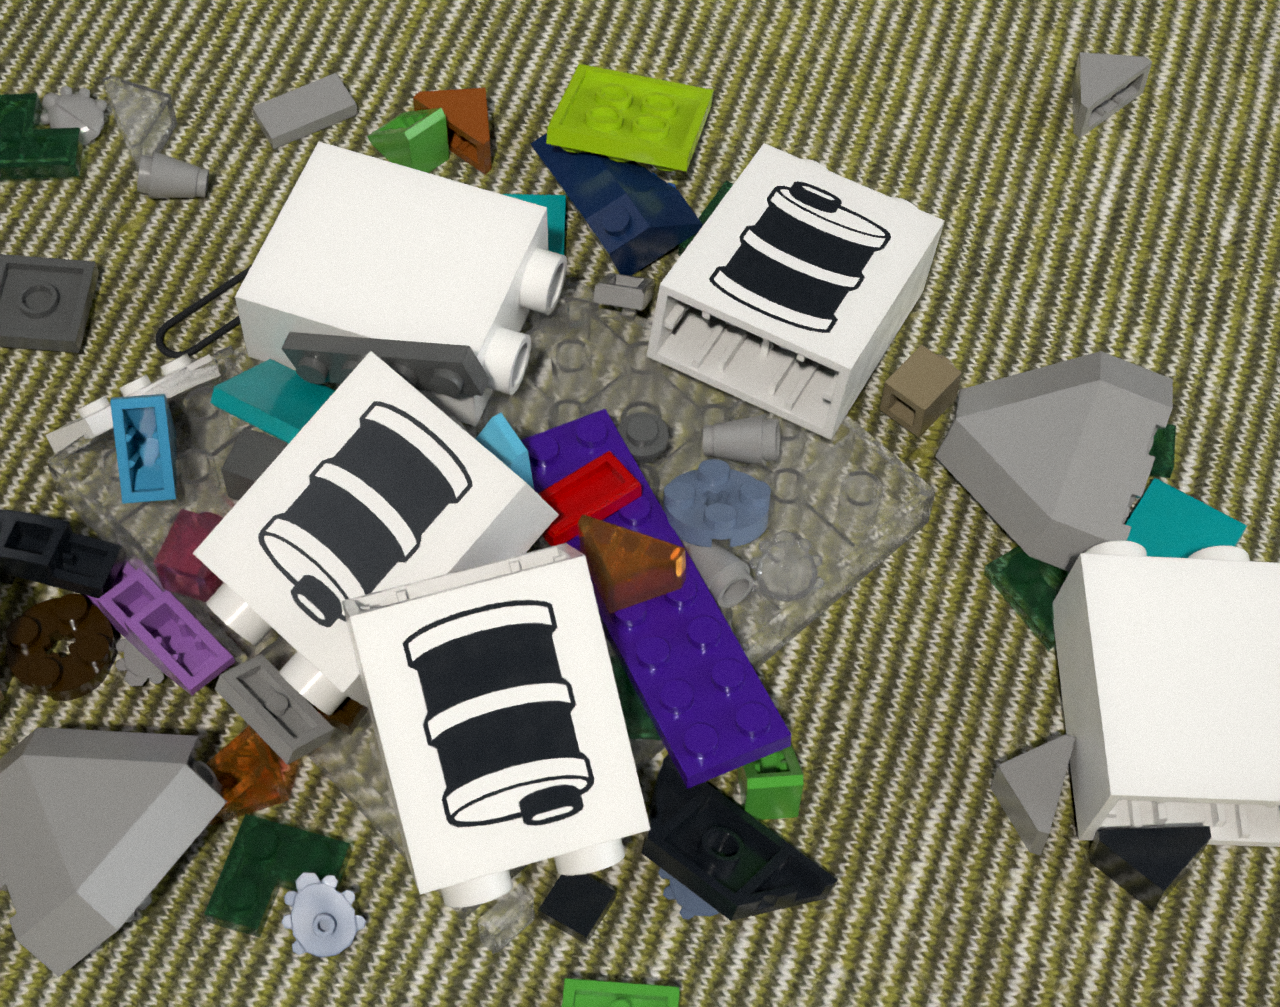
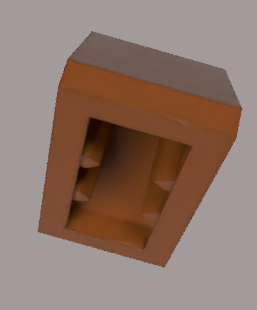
(465, 122)

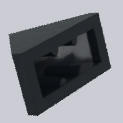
(1148, 859)

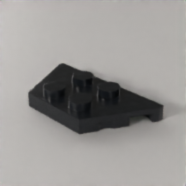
(726, 851)

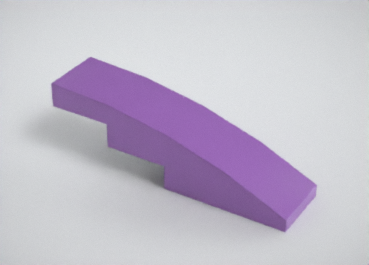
(162, 629)

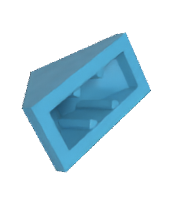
(145, 448)

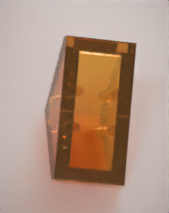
(629, 564)
(248, 776)

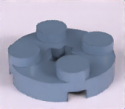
(717, 505)

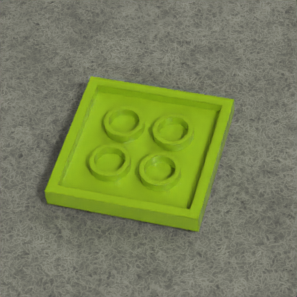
(630, 118)

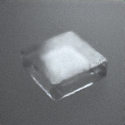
(507, 919)

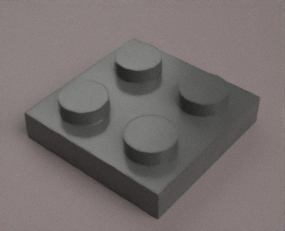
(45, 302)

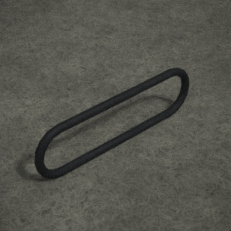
(193, 350)

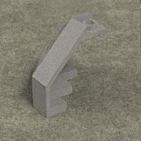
(1059, 451)
(94, 830)

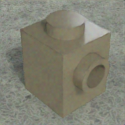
(920, 390)

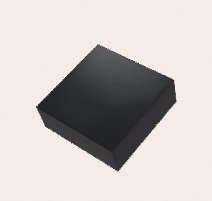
(577, 905)

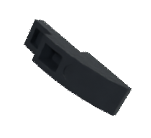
(53, 555)

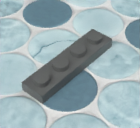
(422, 364)

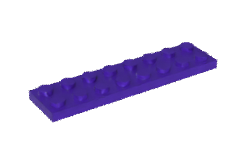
(677, 644)

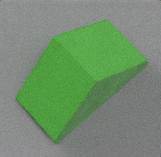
(414, 139)
(772, 786)

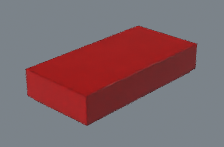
(593, 491)

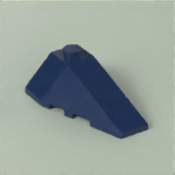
(621, 204)

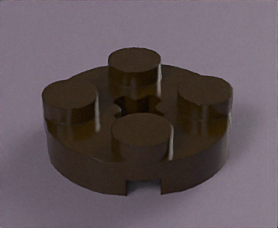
(57, 620)

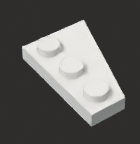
(97, 415)

